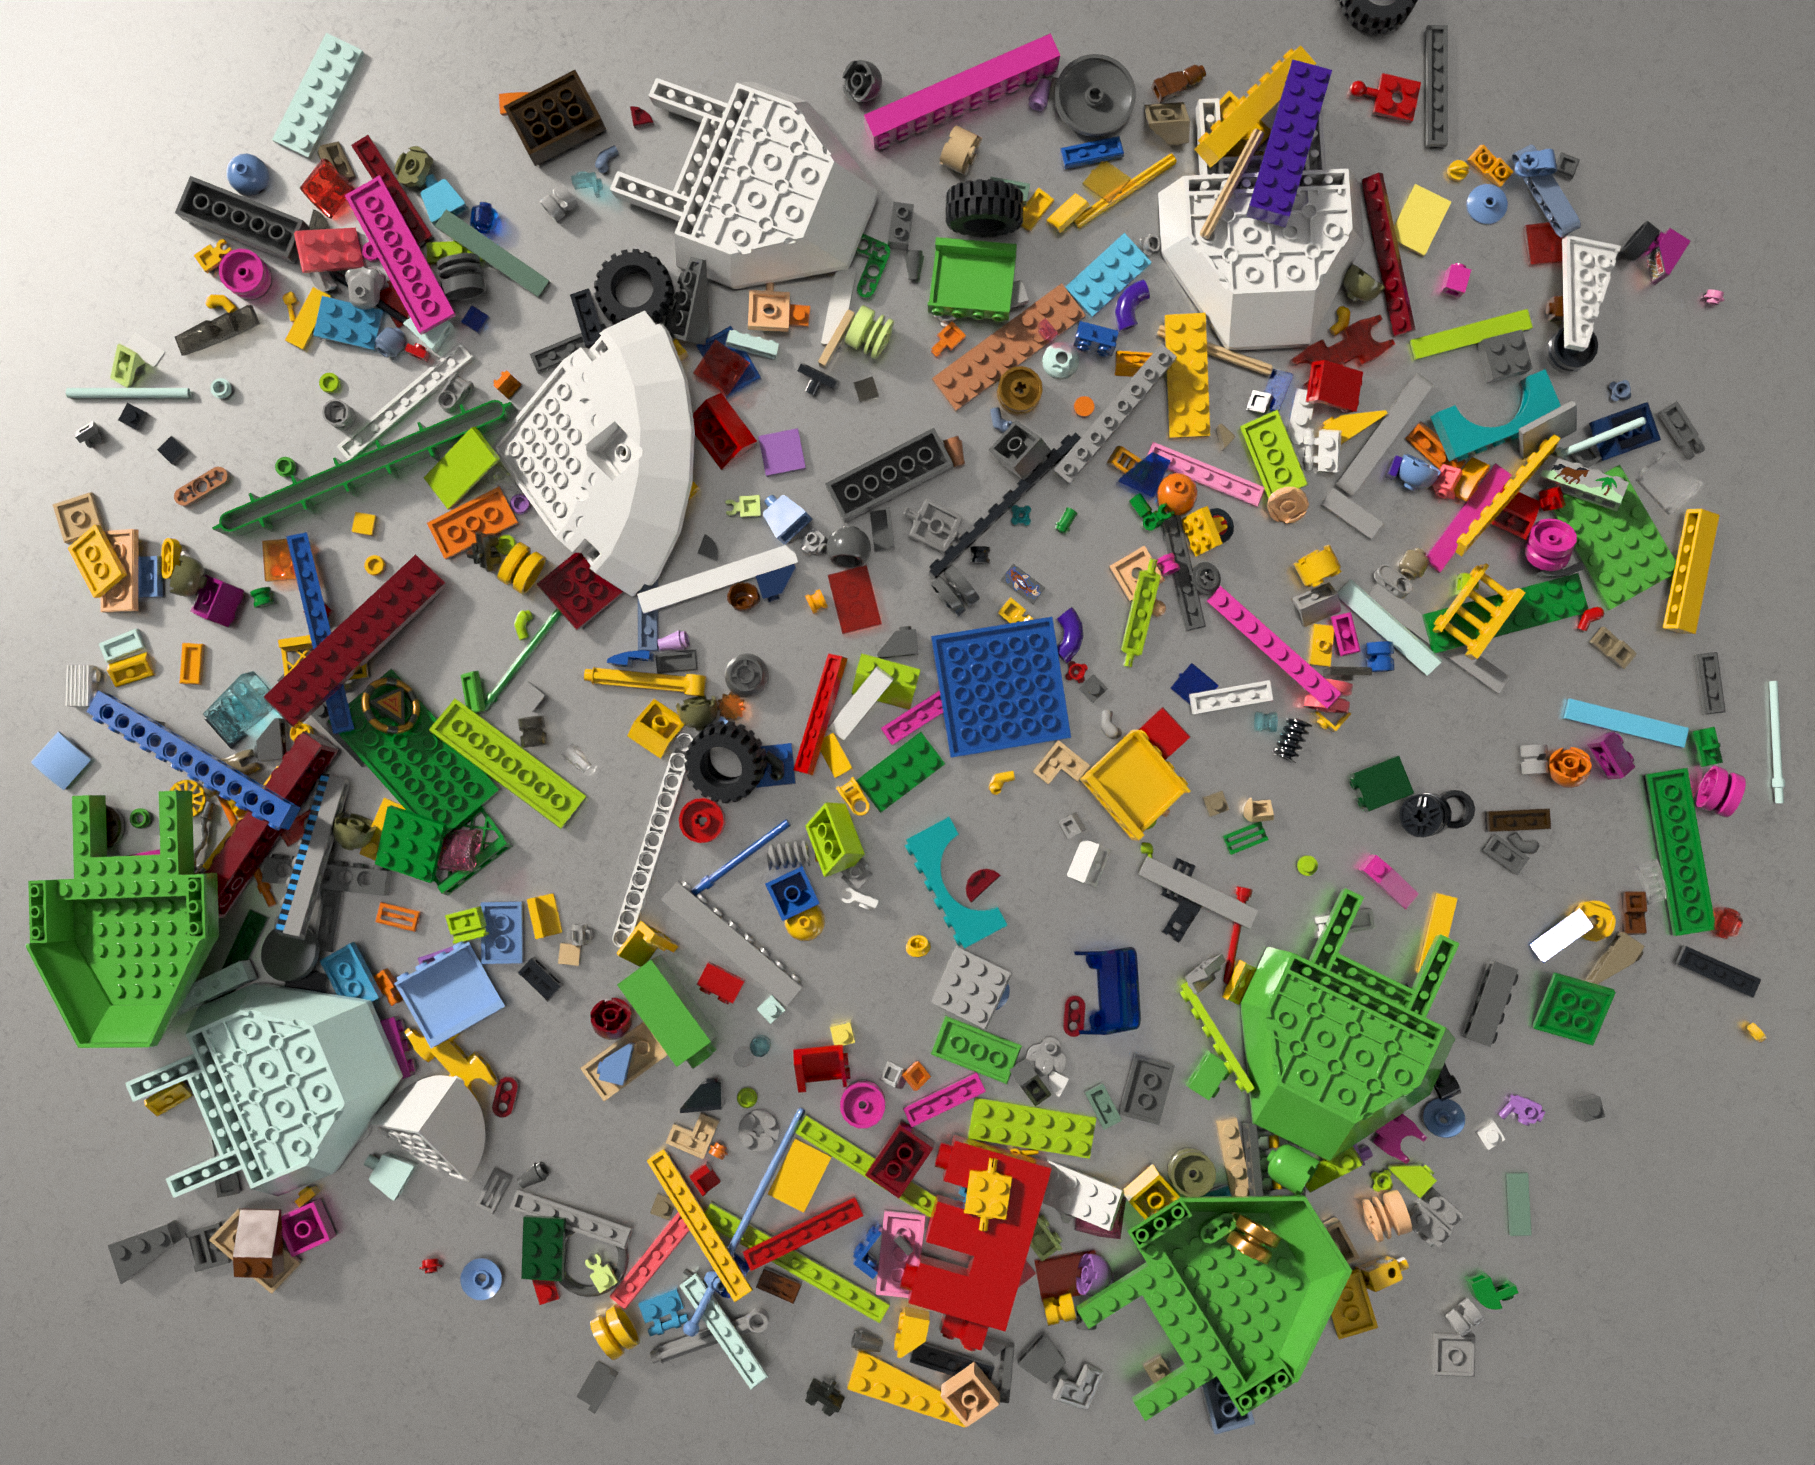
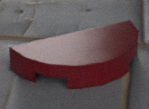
(979, 882)

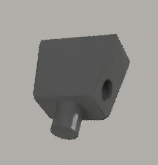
(1043, 1360)

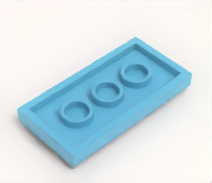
(1108, 275)

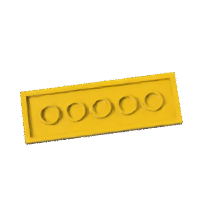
(1187, 375)

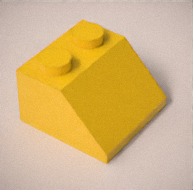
(656, 728)

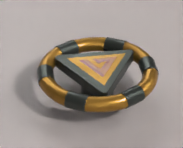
(390, 705)

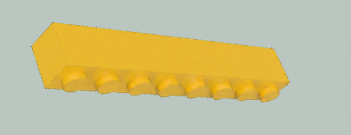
(1248, 109)

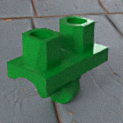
(1707, 746)

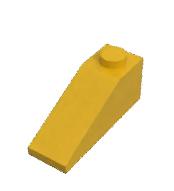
(1353, 424)

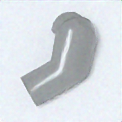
(1107, 725)

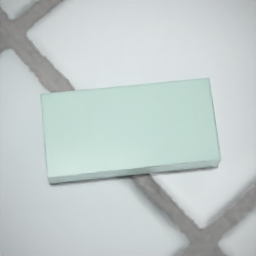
(122, 645)

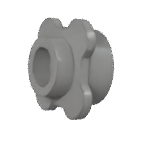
(1155, 244)

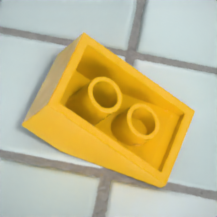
(1150, 1192)

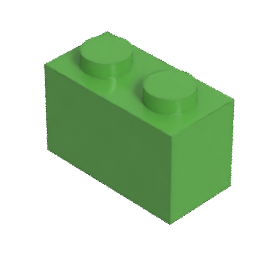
(1208, 1076)

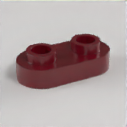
(1074, 1015)
(506, 1096)

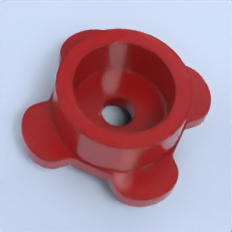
(1081, 668)
(430, 1266)

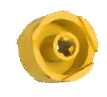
(1317, 566)

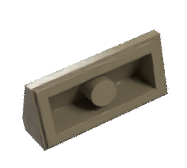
(337, 158)

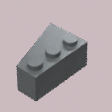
(139, 1250)

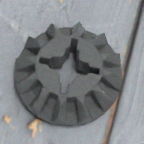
(1211, 574)

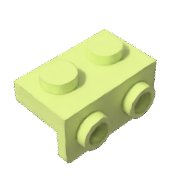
(1043, 1240)

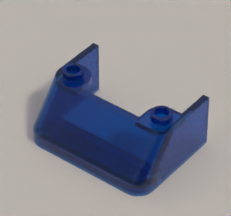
(1117, 990)

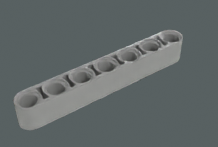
(1384, 434)

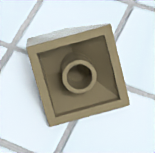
(1169, 121)

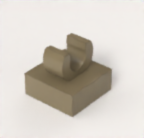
(1157, 1368)

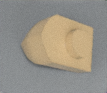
(1258, 810)

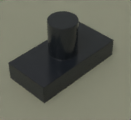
(817, 378)

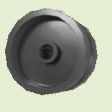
(952, 592)

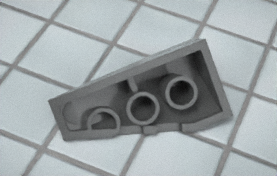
(690, 312)

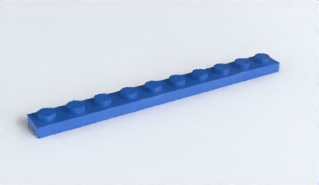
(317, 621)

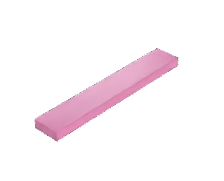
(1211, 476)

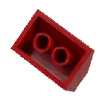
(722, 431)

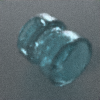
(1265, 721)
(758, 1048)

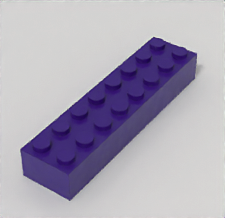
(1289, 143)

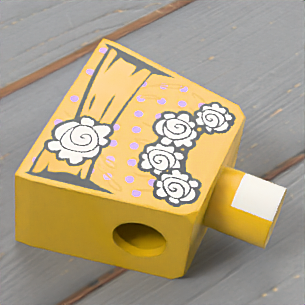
(1382, 1272)

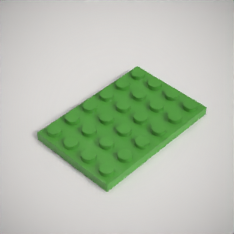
(1617, 547)

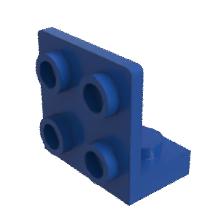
(1095, 339)
(864, 1262)

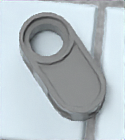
(1390, 578)

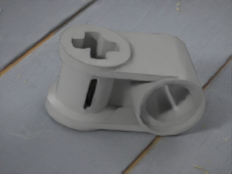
(454, 391)

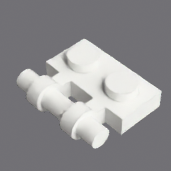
(1328, 453)

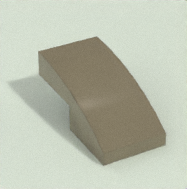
(1613, 648)

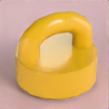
(1458, 170)

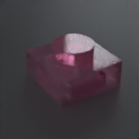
(1047, 331)

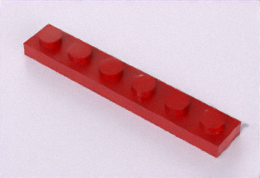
(820, 714)
(802, 1233)

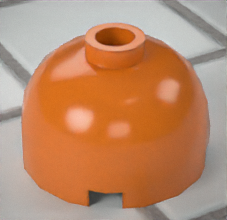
(1178, 492)
(1570, 767)

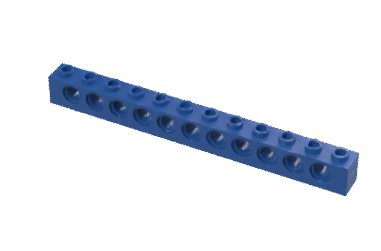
(284, 810)

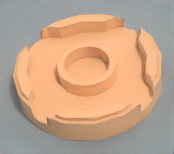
(1287, 504)

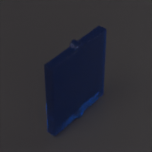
(1191, 682)

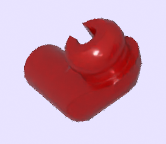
(1589, 616)

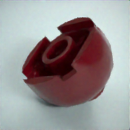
(611, 1018)

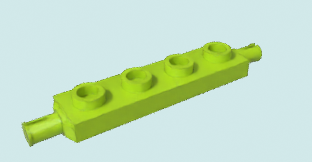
(1140, 612)

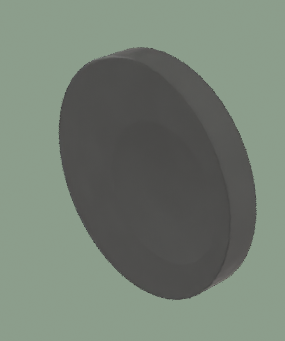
(288, 957)

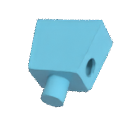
(439, 197)

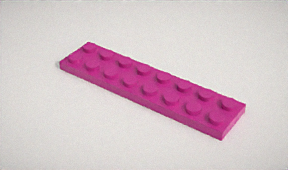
(400, 255)

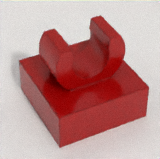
(1551, 498)

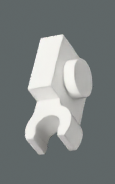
(865, 901)

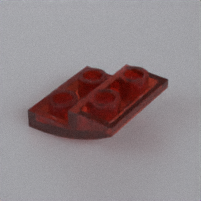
(326, 188)
(721, 368)

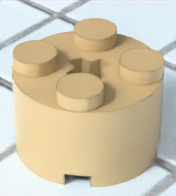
(960, 149)

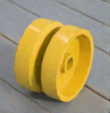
(521, 568)
(615, 1332)

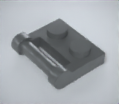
(214, 1255)

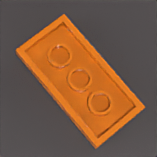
(457, 528)

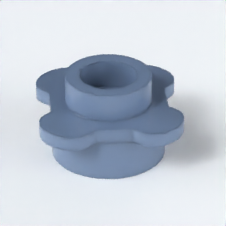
(1624, 386)

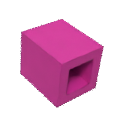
(1456, 280)

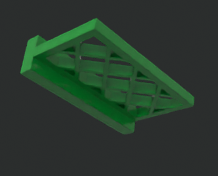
(483, 858)

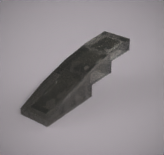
(216, 331)

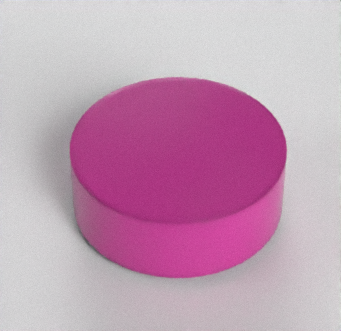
(369, 253)

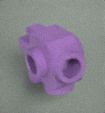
(1527, 1110)

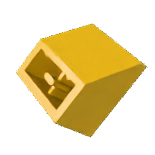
(913, 1330)

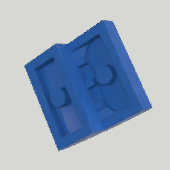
(626, 659)

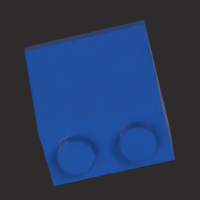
(792, 893)

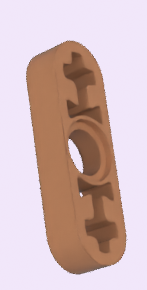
(212, 474)

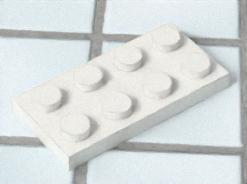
(1082, 1196)

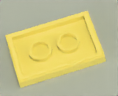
(1420, 219)

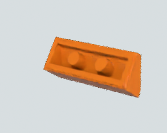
(1430, 446)

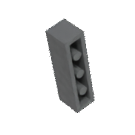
(1490, 1003)

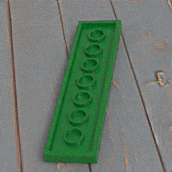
(1538, 606)
(1680, 851)

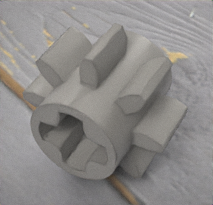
(579, 934)

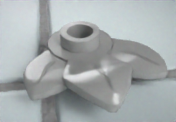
(1045, 1059)

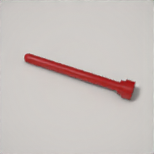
(1242, 895)

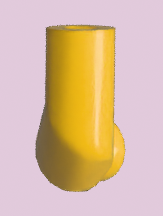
(998, 781)

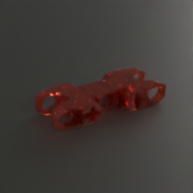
(1357, 345)

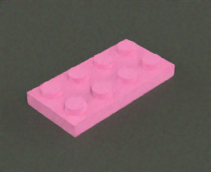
(892, 1257)

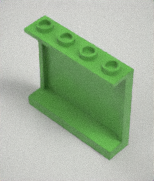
(972, 279)

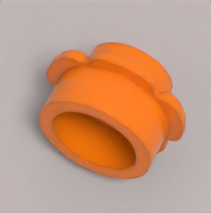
(718, 1151)

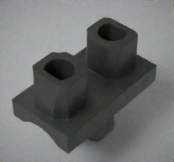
(481, 551)
(826, 1395)

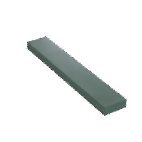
(492, 253)

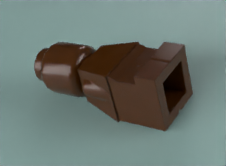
(1176, 82)

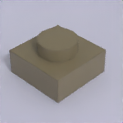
(1215, 803)
(662, 1206)

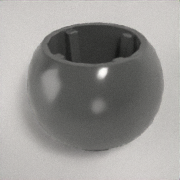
(848, 547)
(745, 659)

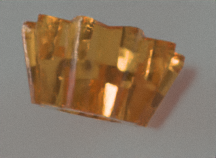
(731, 706)

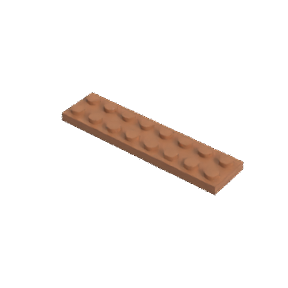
(1006, 348)

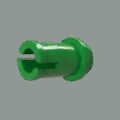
(1066, 521)

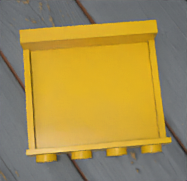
(1135, 783)

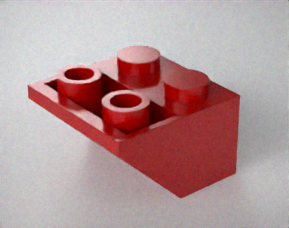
(1518, 515)

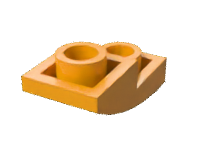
(1489, 166)
(1472, 475)

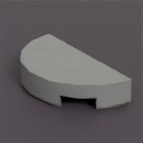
(323, 281)

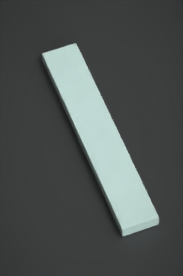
(1389, 627)
(725, 1333)

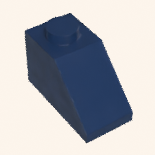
(775, 582)

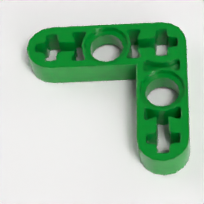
(873, 260)

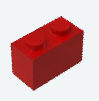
(720, 982)

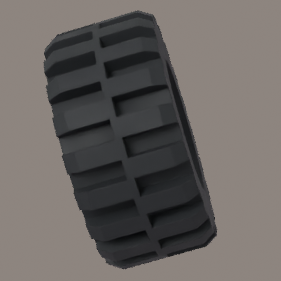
(1377, 17)
(984, 208)
(625, 265)
(712, 782)

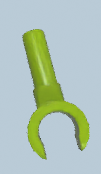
(1147, 848)

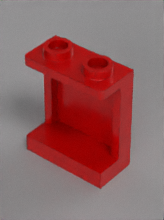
(1334, 386)
(820, 1065)

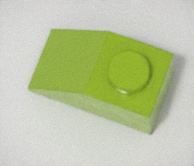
(1413, 1176)

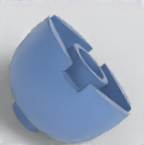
(247, 174)
(1417, 473)

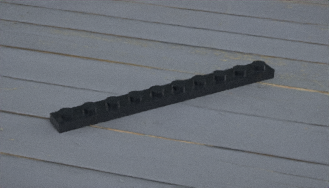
(998, 511)

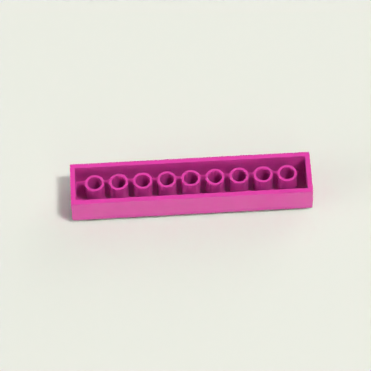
(962, 92)

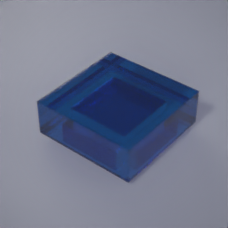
(475, 319)

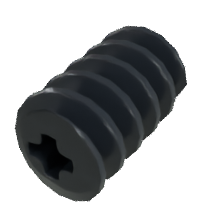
(1291, 739)

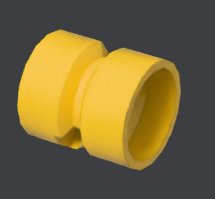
(1059, 1309)

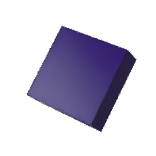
(1394, 467)

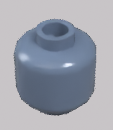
(390, 342)

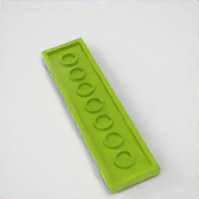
(507, 763)

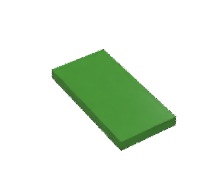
(976, 1049)

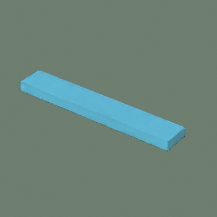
(1626, 723)

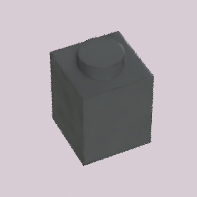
(1589, 1107)

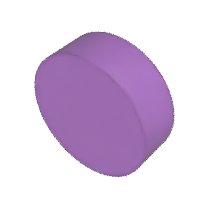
(520, 504)

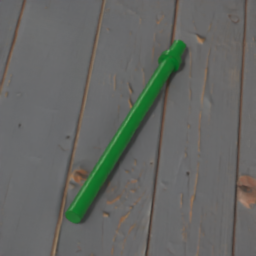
(492, 697)

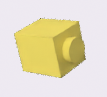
(842, 1033)

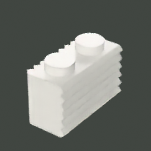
(81, 685)

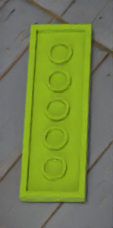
(1032, 1127)

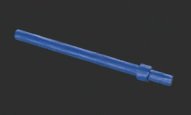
(708, 881)

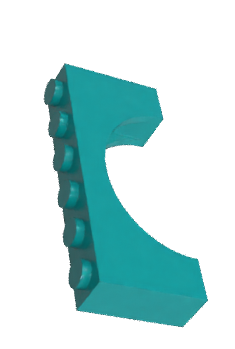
(1463, 437)
(968, 923)

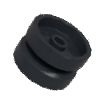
(1566, 359)

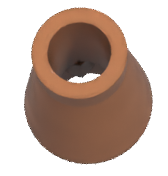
(955, 450)

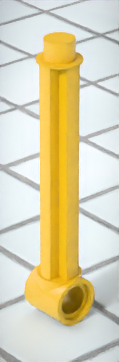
(690, 684)

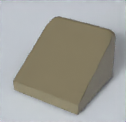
(1224, 435)

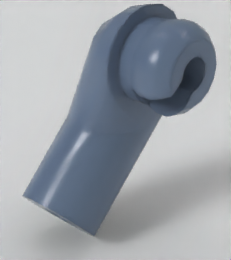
(998, 422)

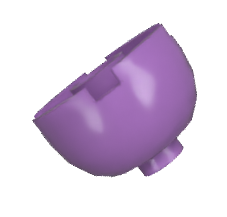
(1095, 1275)

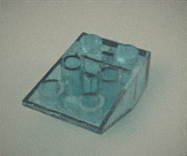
(239, 707)

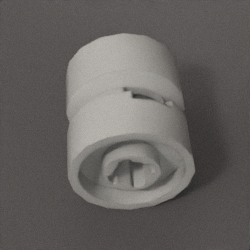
(555, 209)
(338, 414)
(1534, 759)
(1464, 1317)

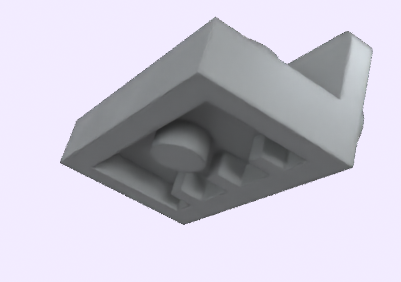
(1204, 973)

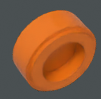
(1084, 406)

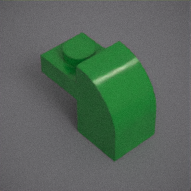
(1488, 1295)

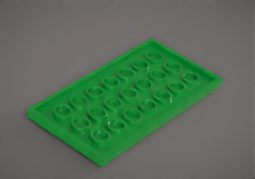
(417, 765)

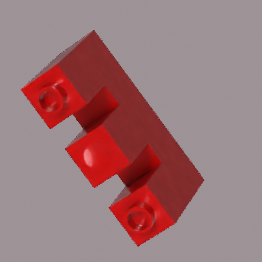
(998, 1256)

